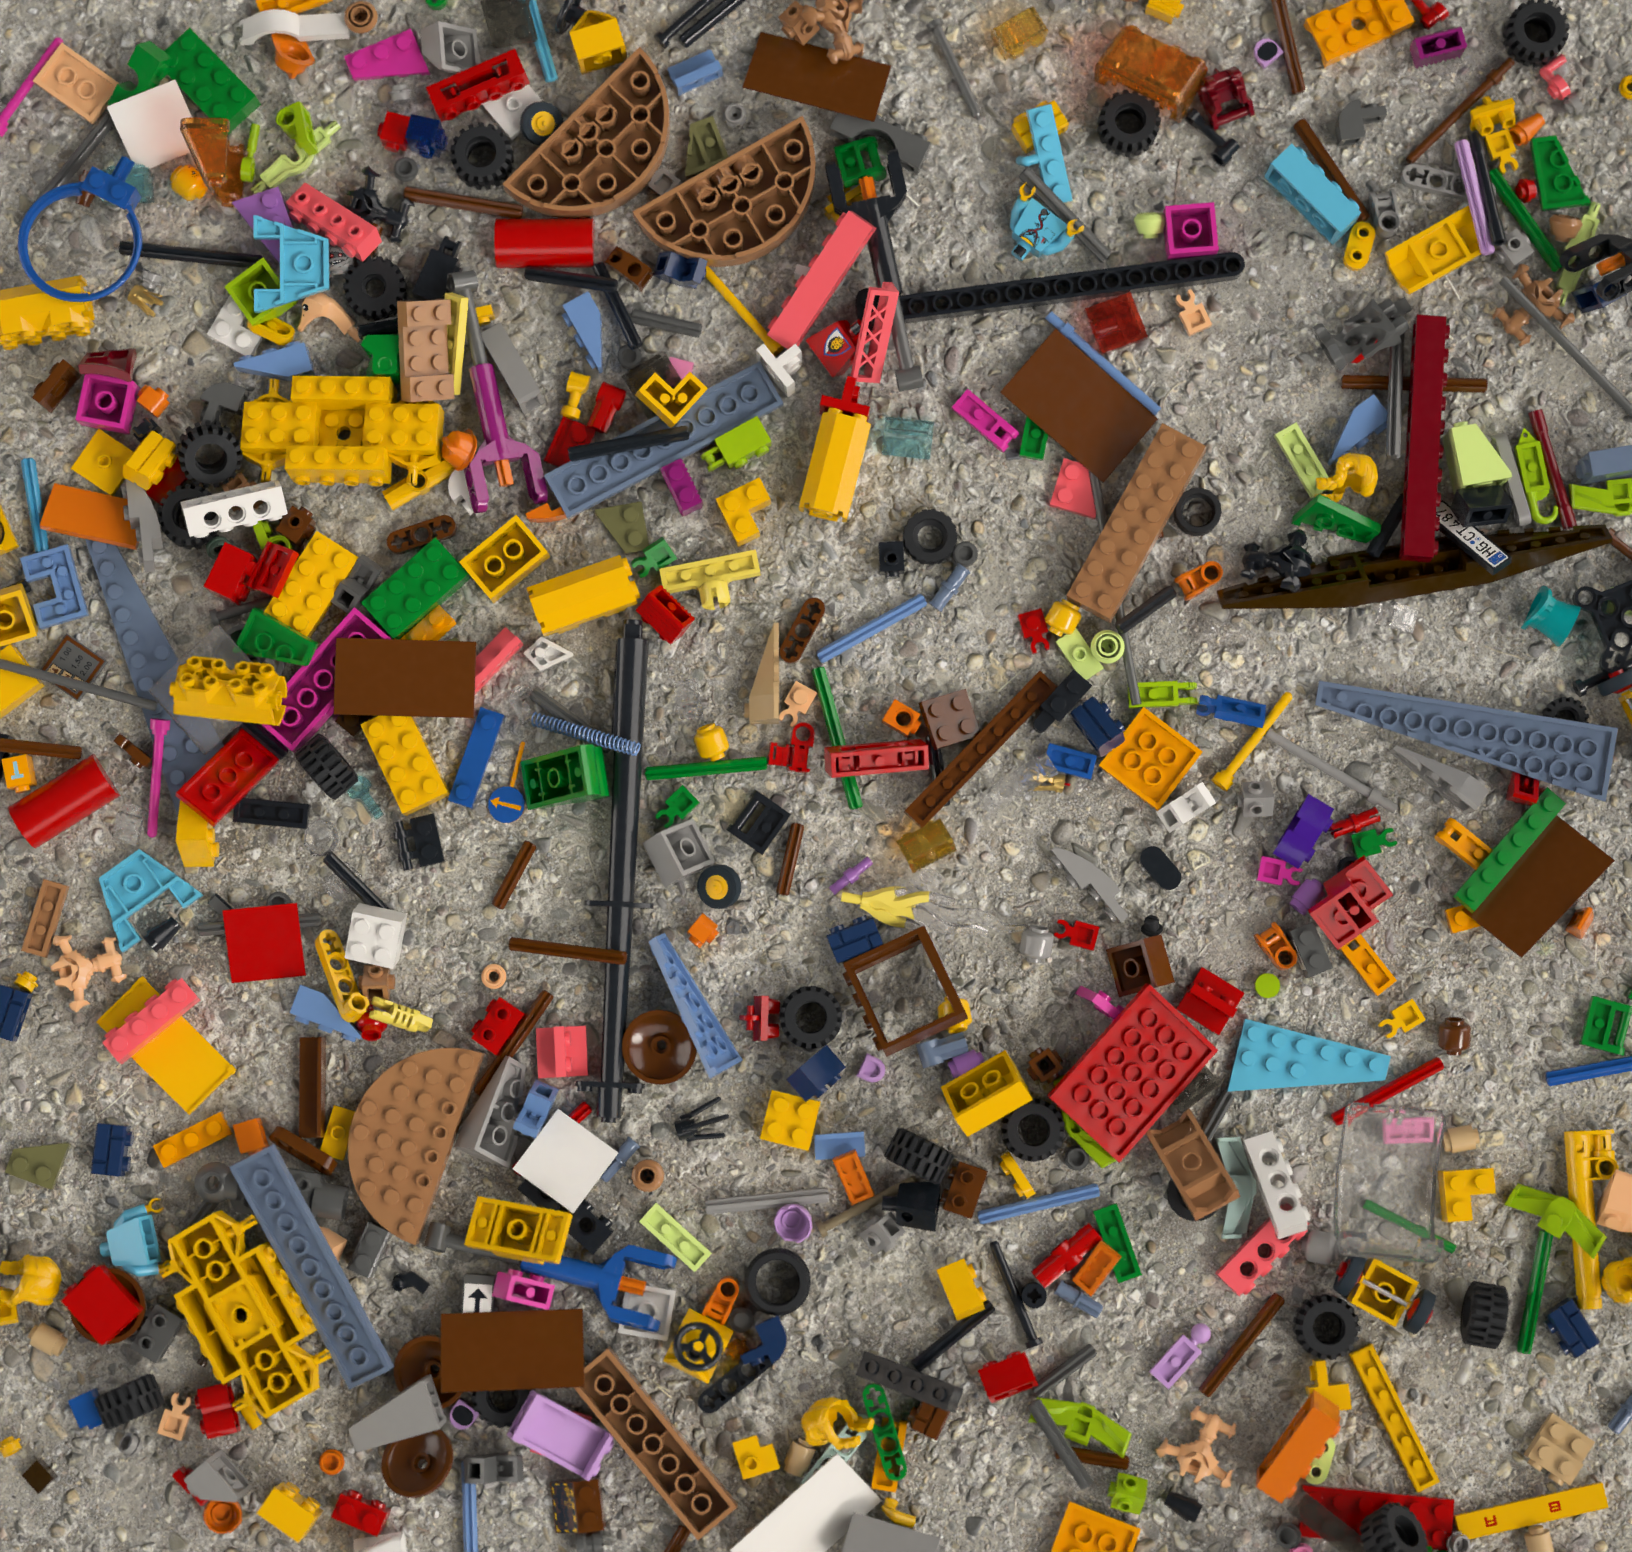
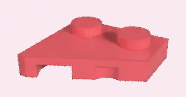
(1074, 490)

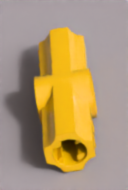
(402, 493)

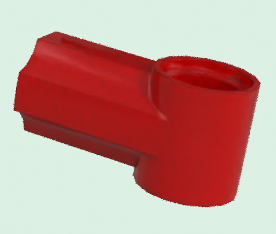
(609, 401)

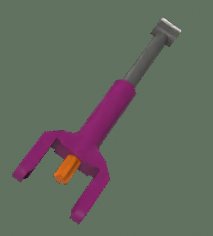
(497, 446)

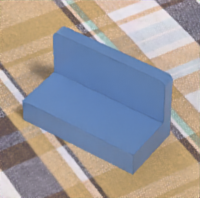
(695, 72)
(834, 1144)

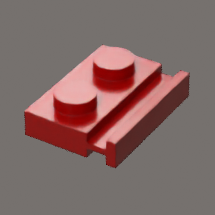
(568, 434)
(272, 569)

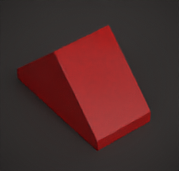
(1522, 789)

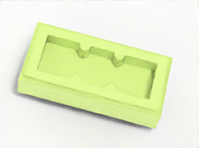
(1079, 654)

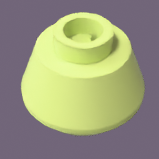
(1150, 224)
(1102, 640)

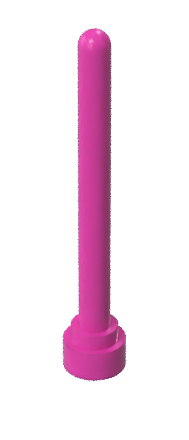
(26, 86)
(159, 729)

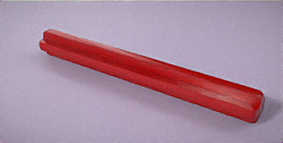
(1395, 1086)

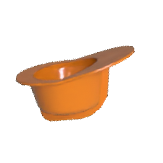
(291, 54)
(459, 448)

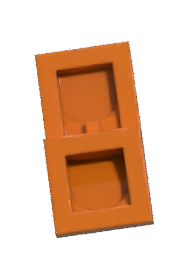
(544, 514)

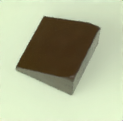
(39, 1475)

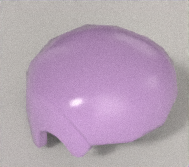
(793, 1223)

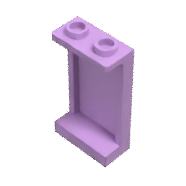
(561, 1435)

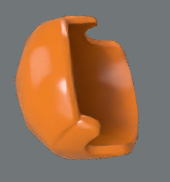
(222, 1516)

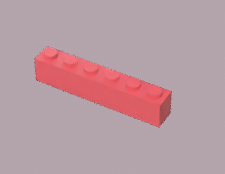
(821, 280)

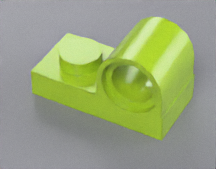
(297, 125)
(263, 530)

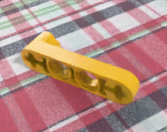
(350, 1004)

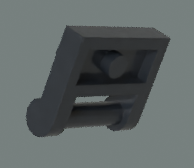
(764, 828)

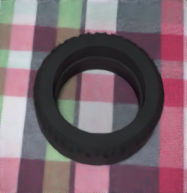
(777, 1308)

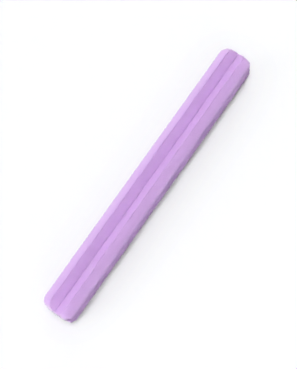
(1474, 196)

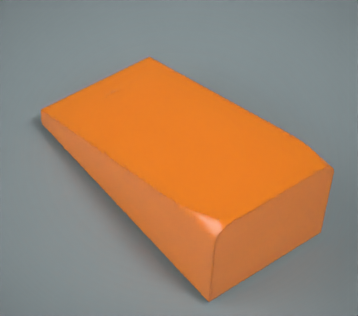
(1580, 922)

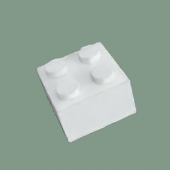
(375, 935)

